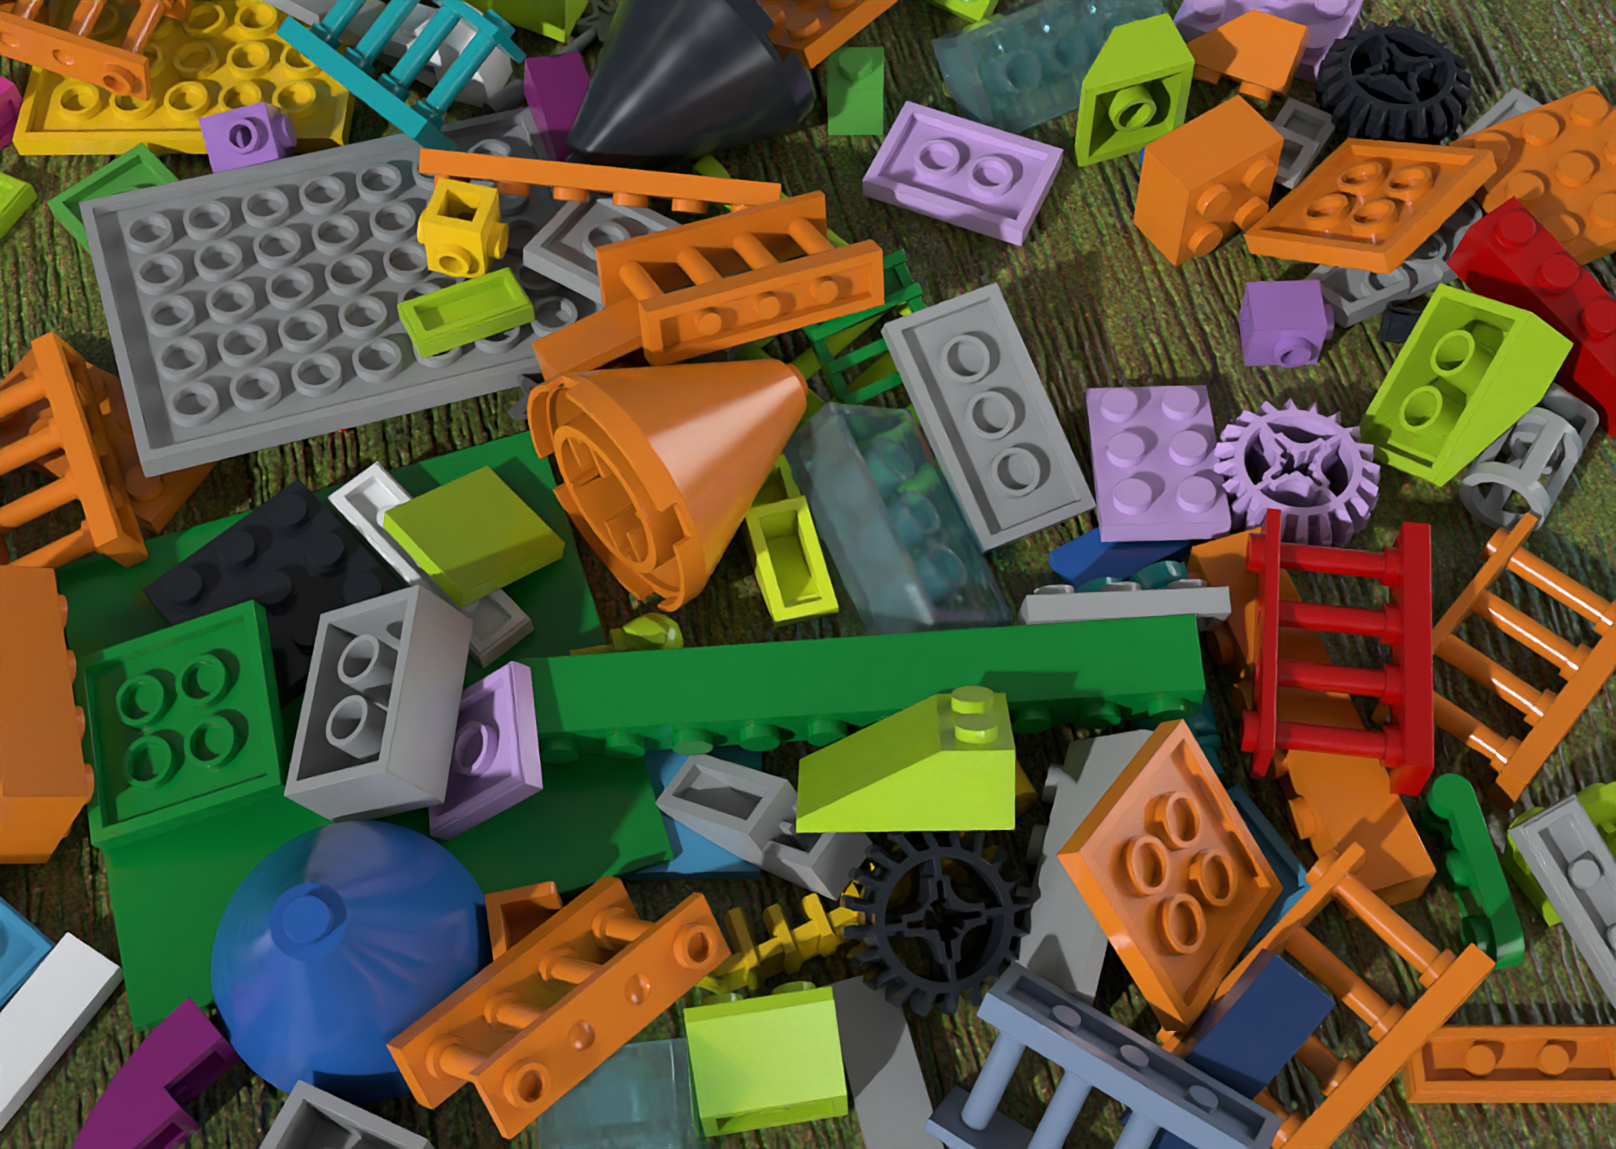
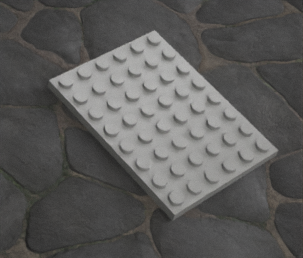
(272, 292)

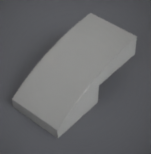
(1306, 138)

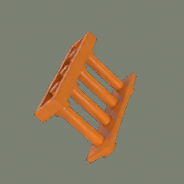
(74, 55)
(745, 305)
(93, 469)
(1546, 712)
(558, 1003)
(1394, 1028)

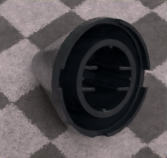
(685, 85)

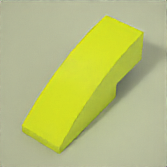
(787, 551)

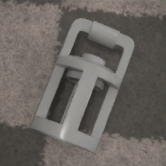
(1533, 446)

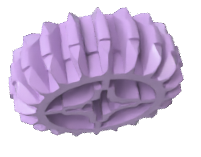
(1292, 457)

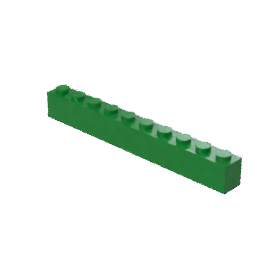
(841, 685)

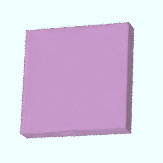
(492, 753)

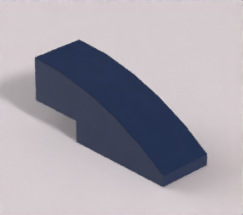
(1250, 1031)

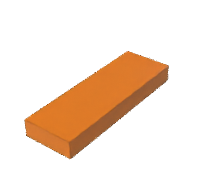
(1515, 1064)

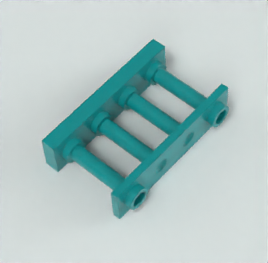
(389, 92)

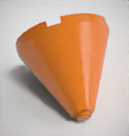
(665, 461)

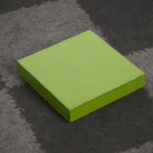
(473, 536)

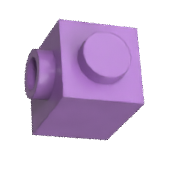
(247, 136)
(1284, 323)

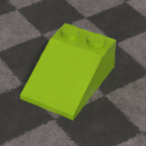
(1460, 383)
(917, 770)

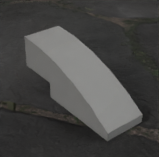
(757, 821)

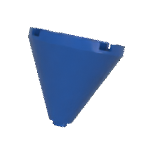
(341, 952)

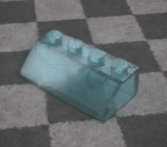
(1030, 58)
(892, 523)

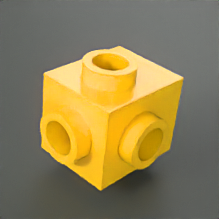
(462, 229)

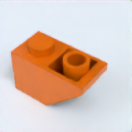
(1253, 51)

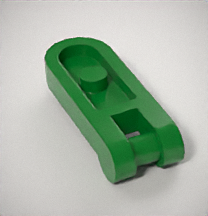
(1472, 870)

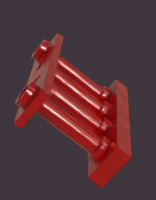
(1402, 624)

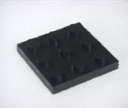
(289, 561)

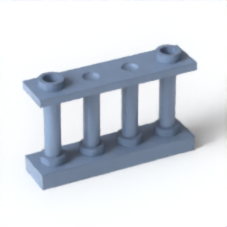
(1097, 1054)

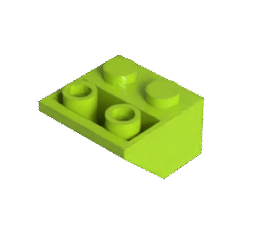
(766, 1059)

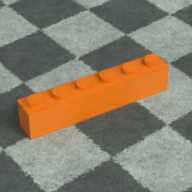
(1327, 795)

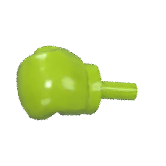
(644, 633)

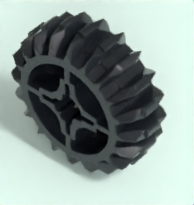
(1394, 85)
(942, 946)

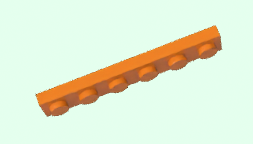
(575, 181)

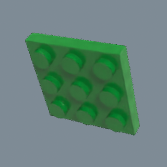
(181, 725)

